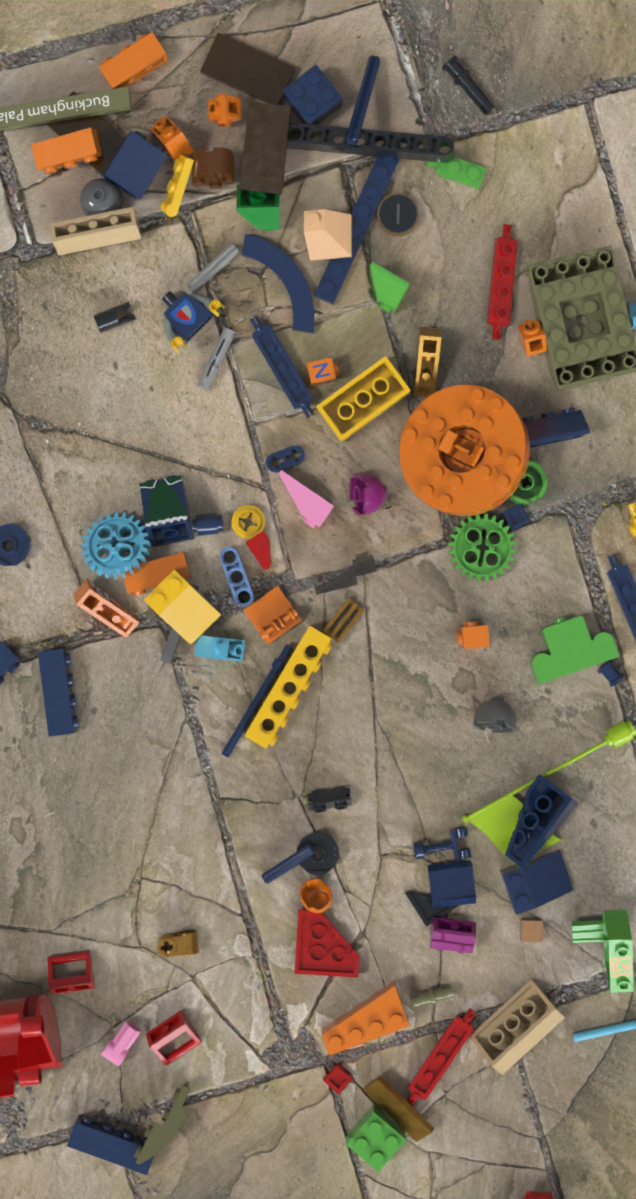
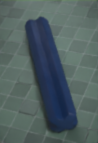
(288, 863)

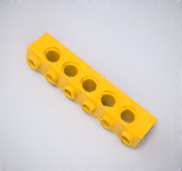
(268, 737)

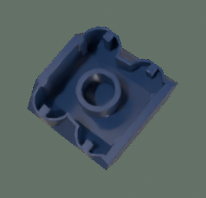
(451, 884)

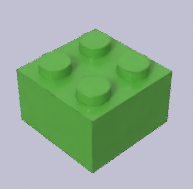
(375, 1138)

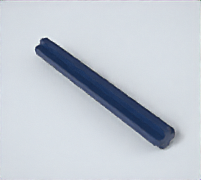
(363, 100)

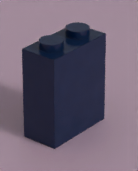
(135, 164)

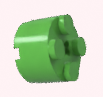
(537, 485)

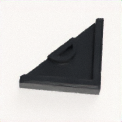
(423, 906)

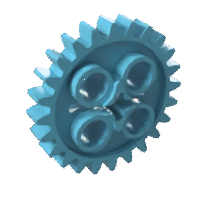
(116, 545)

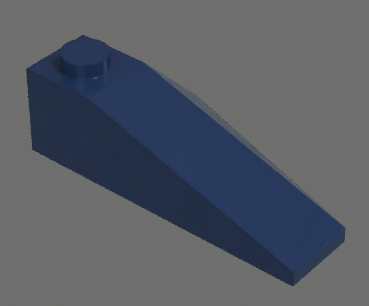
(540, 817)

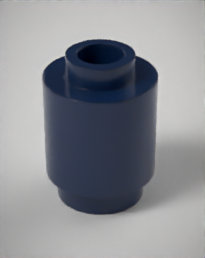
(208, 524)

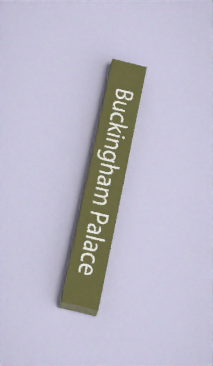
(65, 108)

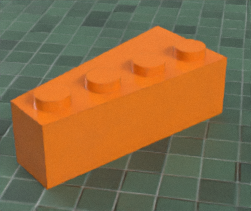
(367, 1021)

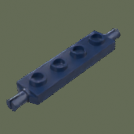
(282, 367)
(625, 591)

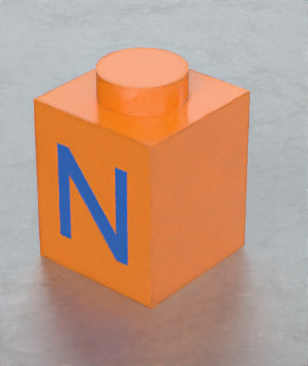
(322, 371)

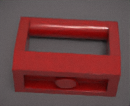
(260, 548)
(70, 984)
(169, 1031)

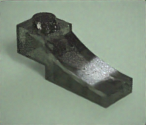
(360, 566)

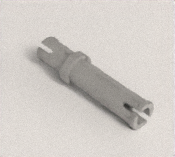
(216, 359)

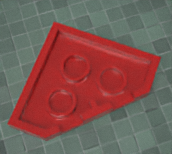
(323, 948)

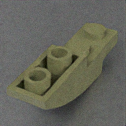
(160, 1135)

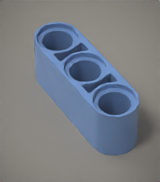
(229, 568)

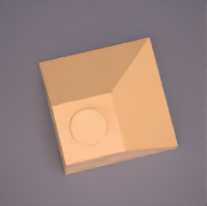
(328, 234)

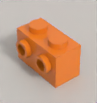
(472, 635)

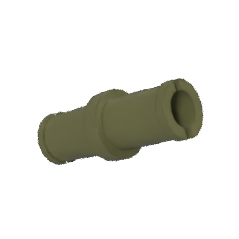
(431, 996)

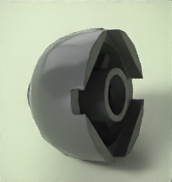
(100, 197)
(495, 716)

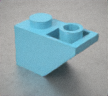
(219, 648)

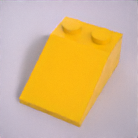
(182, 606)

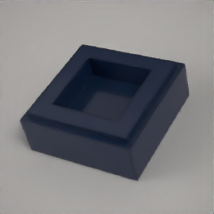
(515, 517)

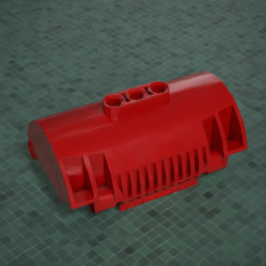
(27, 1041)

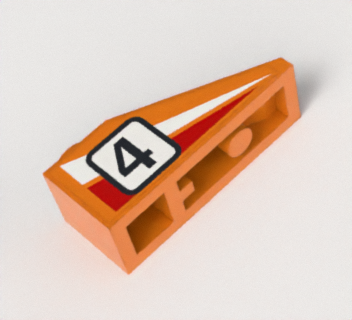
(105, 608)

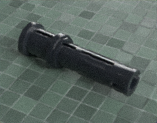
(462, 78)

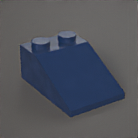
(537, 883)

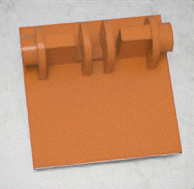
(272, 615)

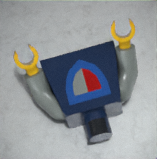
(187, 316)

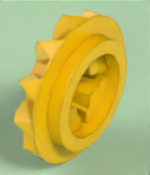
(243, 513)

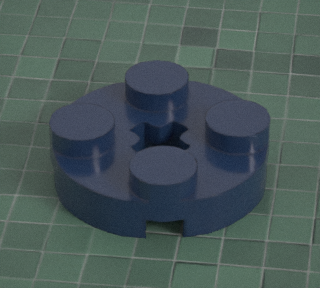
(21, 544)

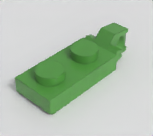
(460, 172)

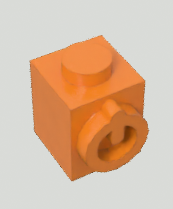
(532, 337)

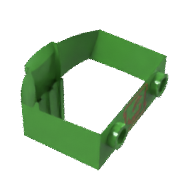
(618, 949)

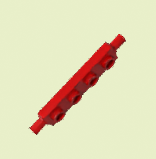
(502, 282)
(440, 1057)

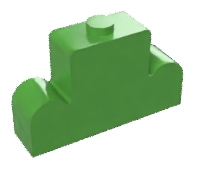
(570, 649)

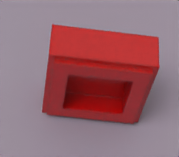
(337, 1078)

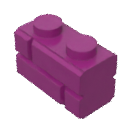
(452, 935)

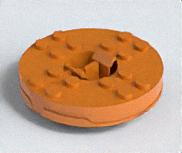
(464, 450)

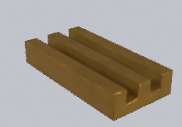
(353, 621)

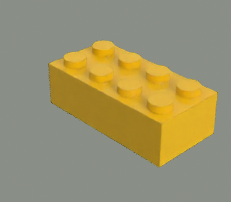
(363, 399)

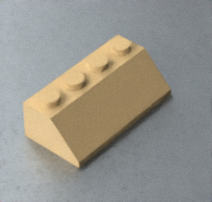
(516, 1027)

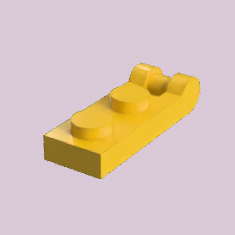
(177, 185)

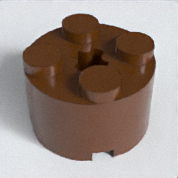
(212, 167)

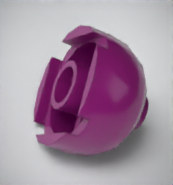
(367, 493)

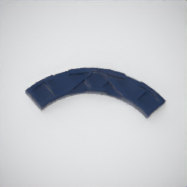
(290, 276)

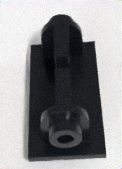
(336, 800)

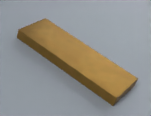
(398, 1108)

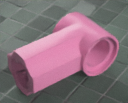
(118, 1047)

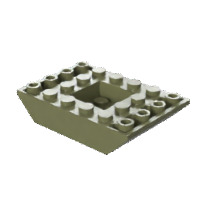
(591, 288)

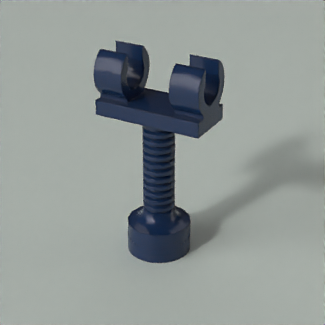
(420, 849)

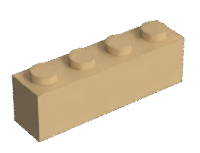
(95, 231)

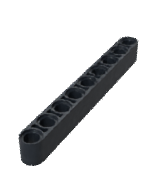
(369, 148)

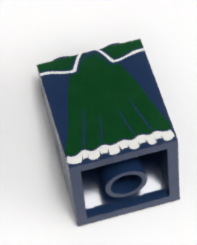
(166, 511)

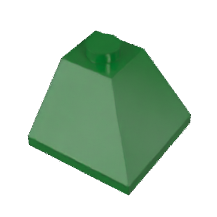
(259, 209)

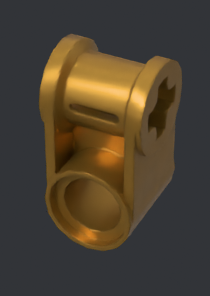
(181, 943)

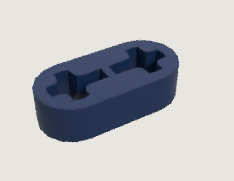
(287, 463)

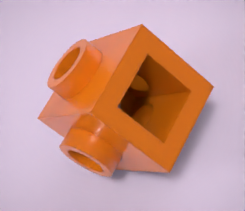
(224, 109)

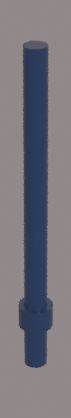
(278, 665)

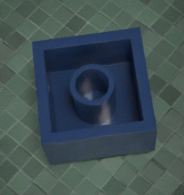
(312, 97)

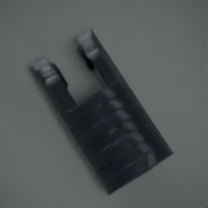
(107, 319)

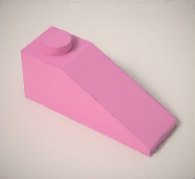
(309, 504)

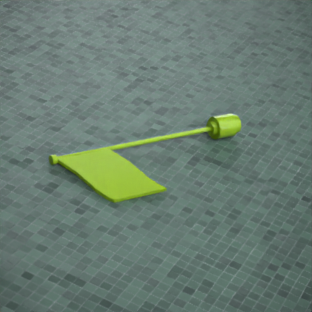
(501, 816)

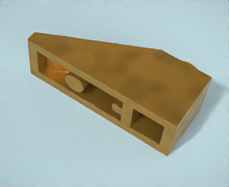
(427, 361)

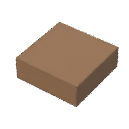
(531, 930)

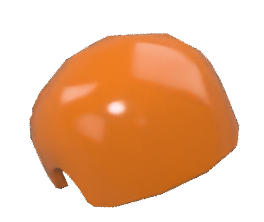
(316, 895)

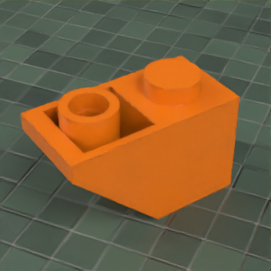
(171, 138)

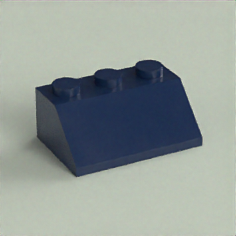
(556, 428)

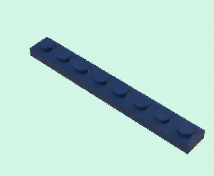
(361, 219)

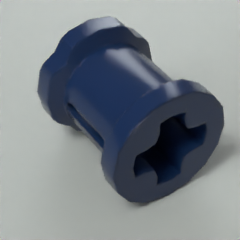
(611, 673)

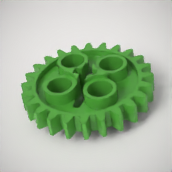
(501, 550)

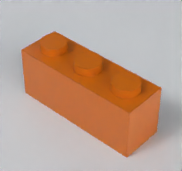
(133, 62)
(67, 150)
(154, 572)

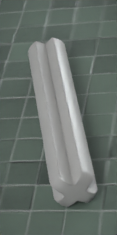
(212, 268)

